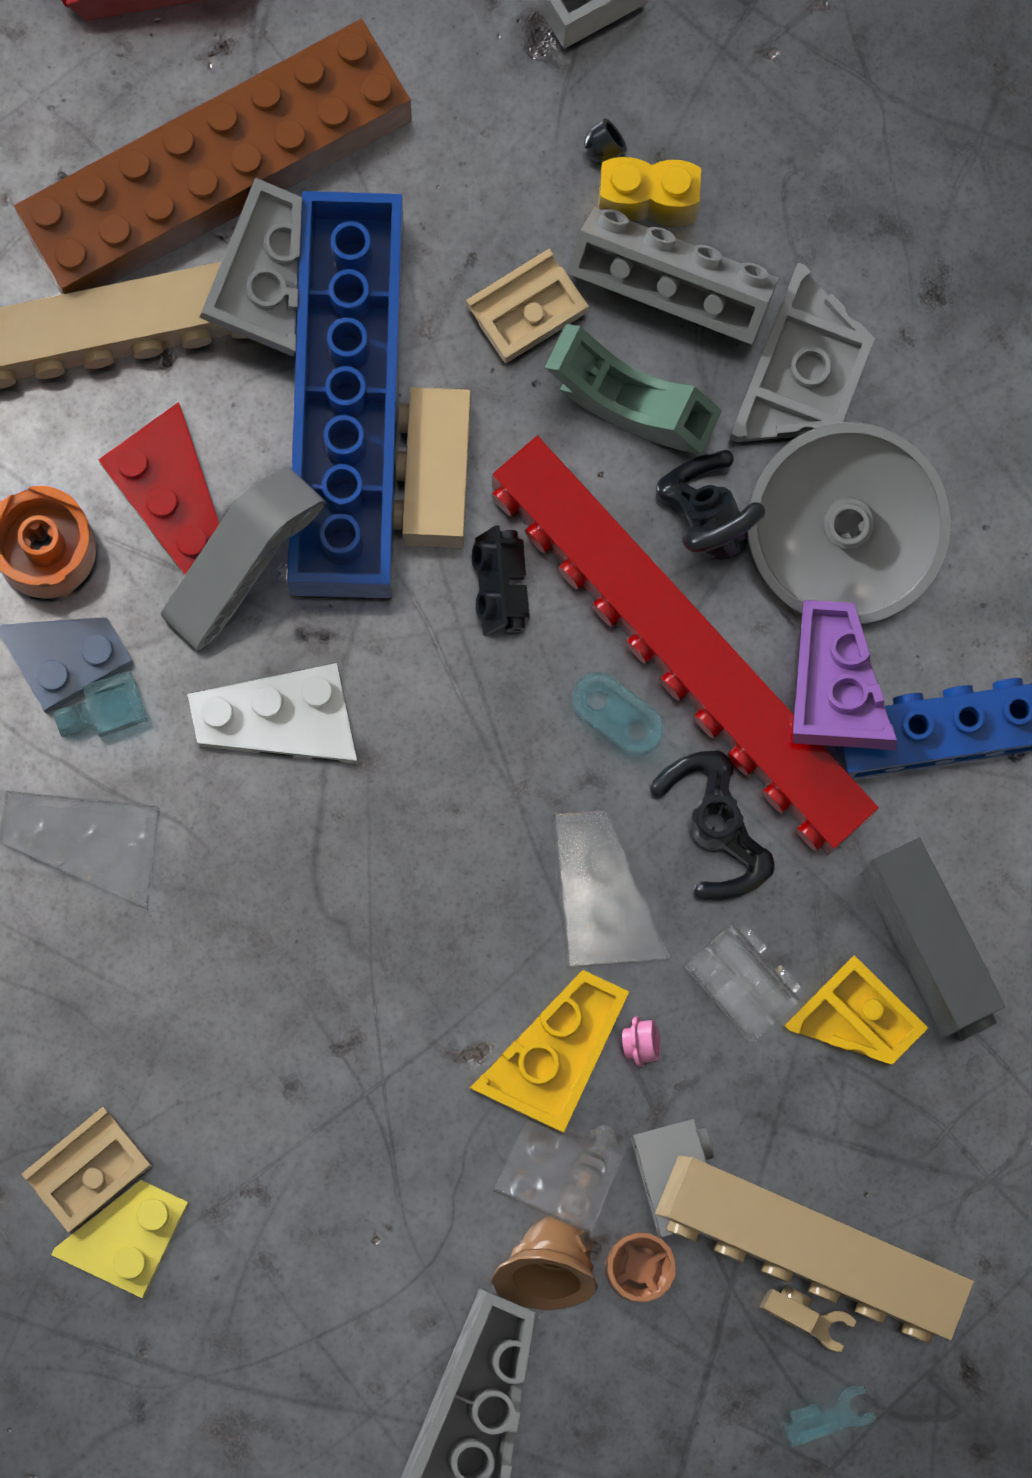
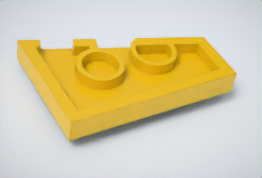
(556, 1054)

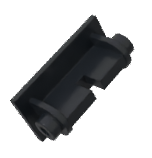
(498, 603)

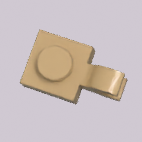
(794, 1309)

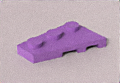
(836, 682)

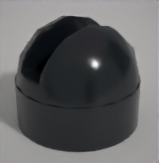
(606, 141)

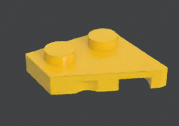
(859, 1015)

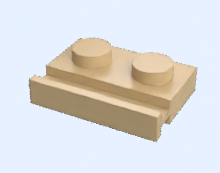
(527, 306)
(86, 1170)

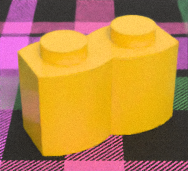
(657, 192)

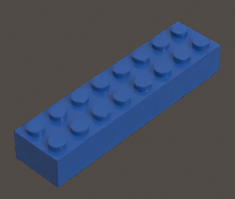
(347, 391)

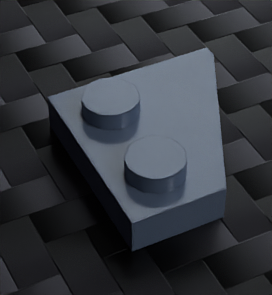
(64, 656)

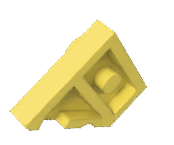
(126, 1238)

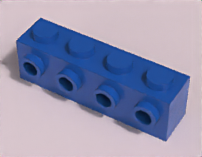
(949, 730)

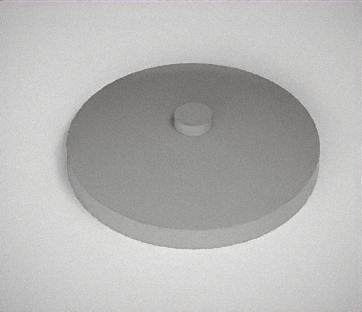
(851, 520)

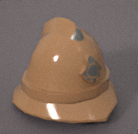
(548, 1268)

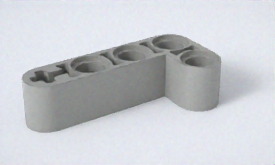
(239, 553)

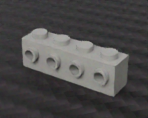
(672, 274)

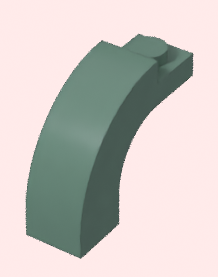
(628, 398)

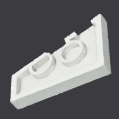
(278, 714)

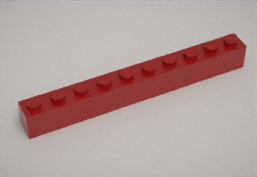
(681, 645)

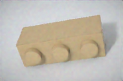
(433, 467)

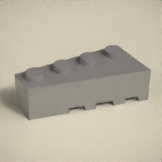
(479, 1396)

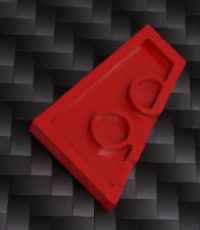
(165, 485)

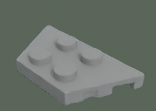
(805, 366)

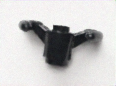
(711, 510)
(758, 859)

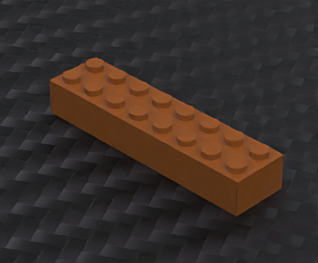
(205, 161)

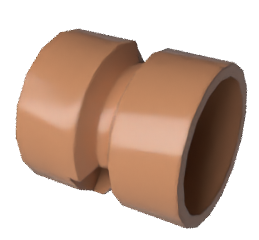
(640, 1267)

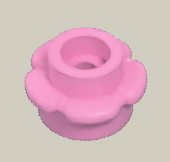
(641, 1041)

